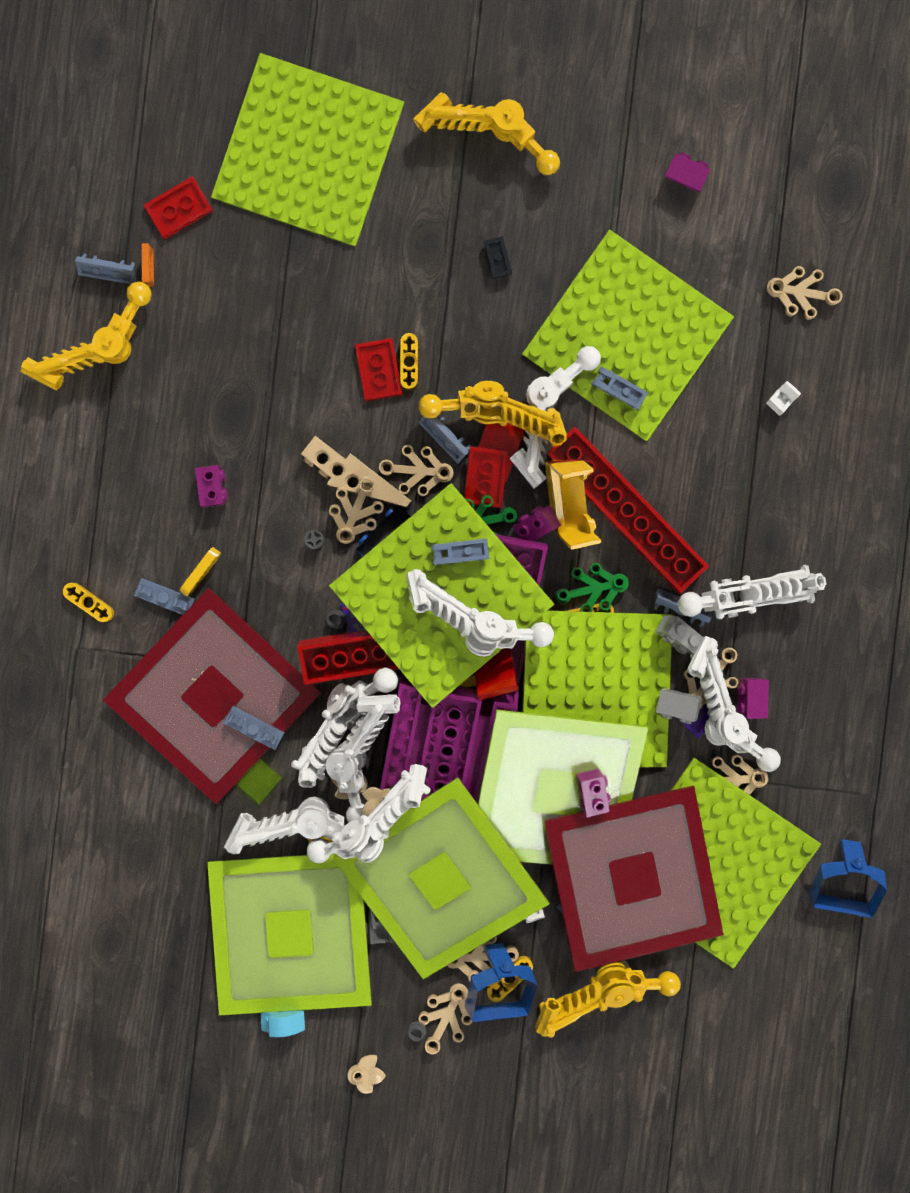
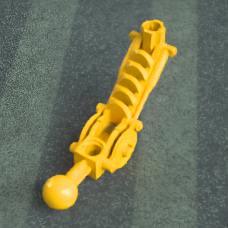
(504, 120)
(108, 344)
(490, 404)
(611, 987)

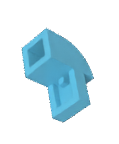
(283, 1023)

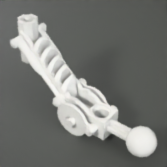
(544, 395)
(778, 589)
(481, 630)
(339, 716)
(724, 724)
(349, 757)
(310, 820)
(366, 836)

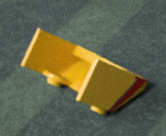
(568, 502)

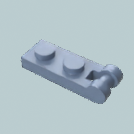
(619, 388)
(460, 551)

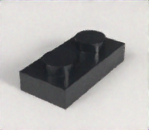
(497, 257)

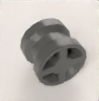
(311, 539)

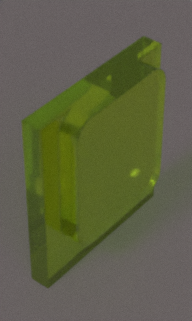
(259, 781)

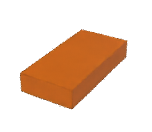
(147, 264)

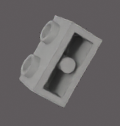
(679, 634)
(678, 705)

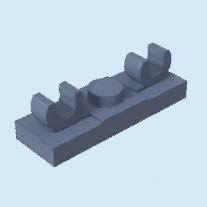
(105, 269)
(445, 438)
(163, 596)
(671, 600)
(254, 727)

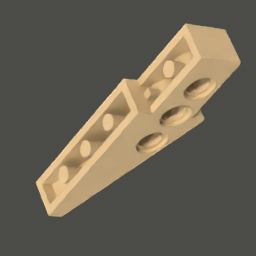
(351, 469)

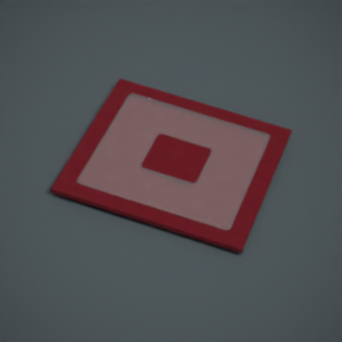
(192, 681)
(634, 878)

